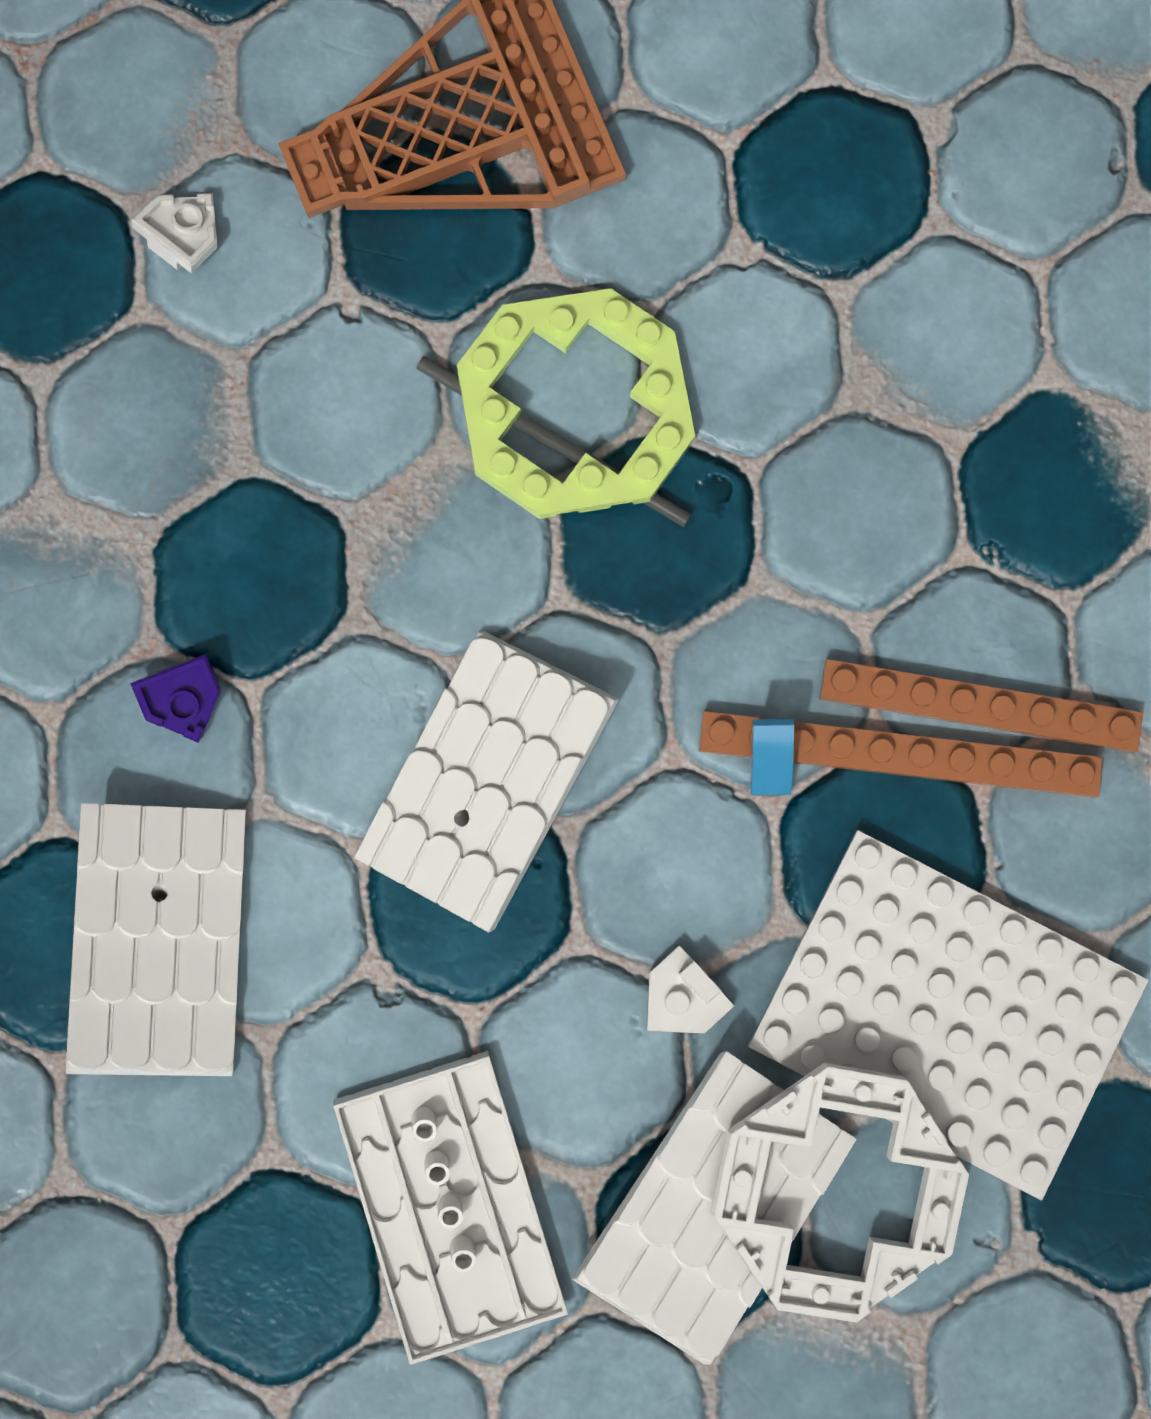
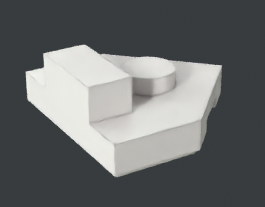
(179, 229)
(683, 996)

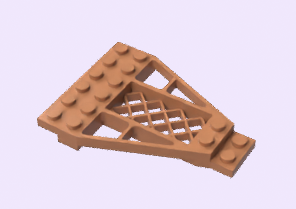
(546, 97)

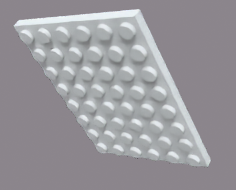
(960, 998)

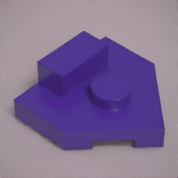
(180, 696)

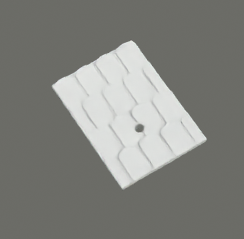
(486, 780)
(148, 975)
(455, 1239)
(664, 1249)

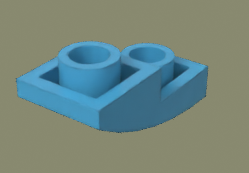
(772, 756)

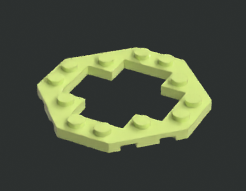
(561, 322)

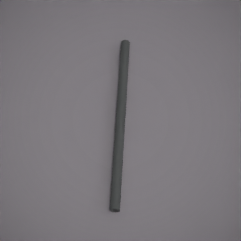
(552, 440)

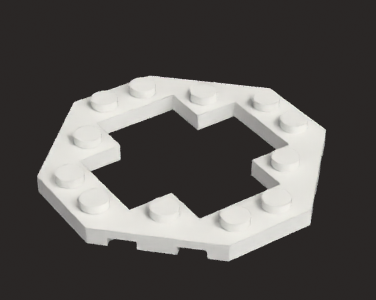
(887, 1263)

